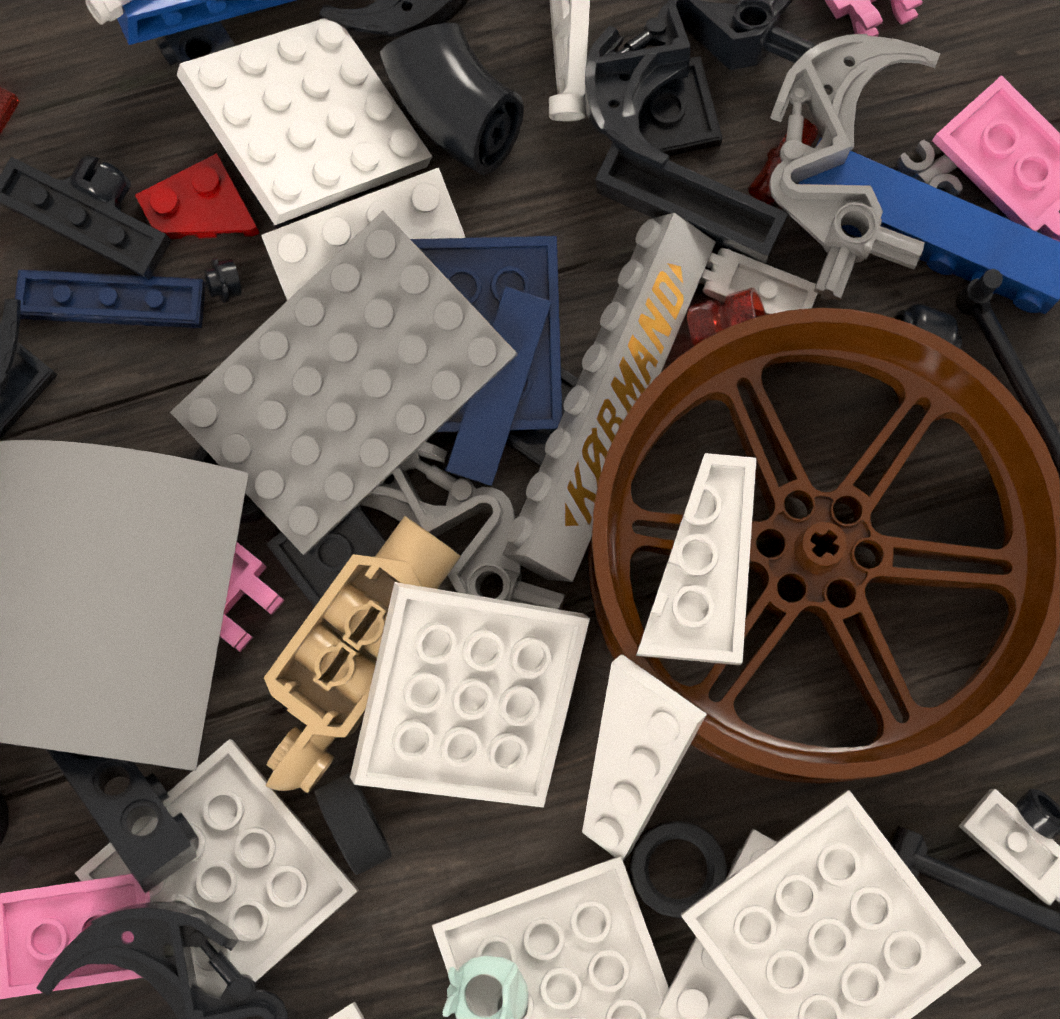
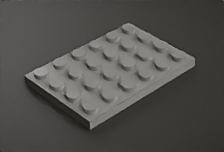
(344, 382)

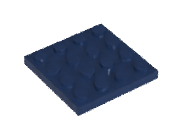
(480, 273)

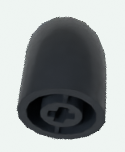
(454, 95)

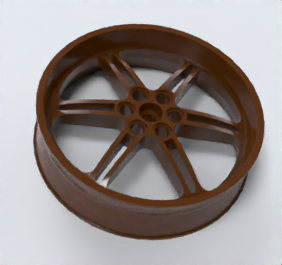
(922, 373)

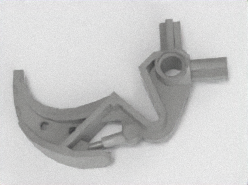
(828, 207)
(485, 552)

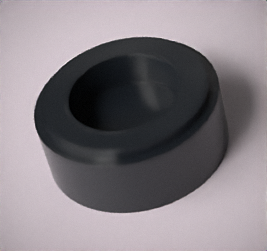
(1040, 812)

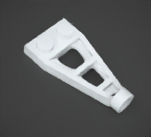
(570, 43)

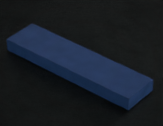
(111, 298)
(493, 408)

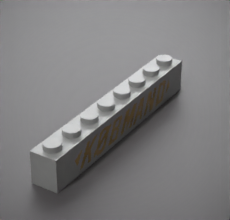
(616, 370)

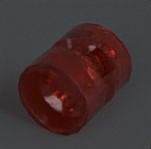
(712, 317)

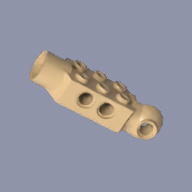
(333, 655)

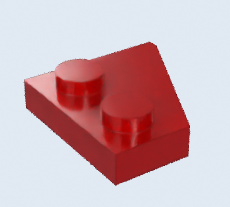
(197, 203)

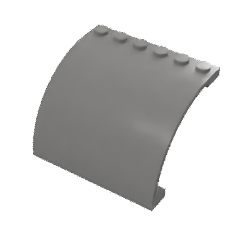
(112, 597)

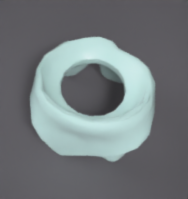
(505, 971)

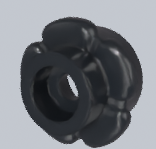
(223, 280)

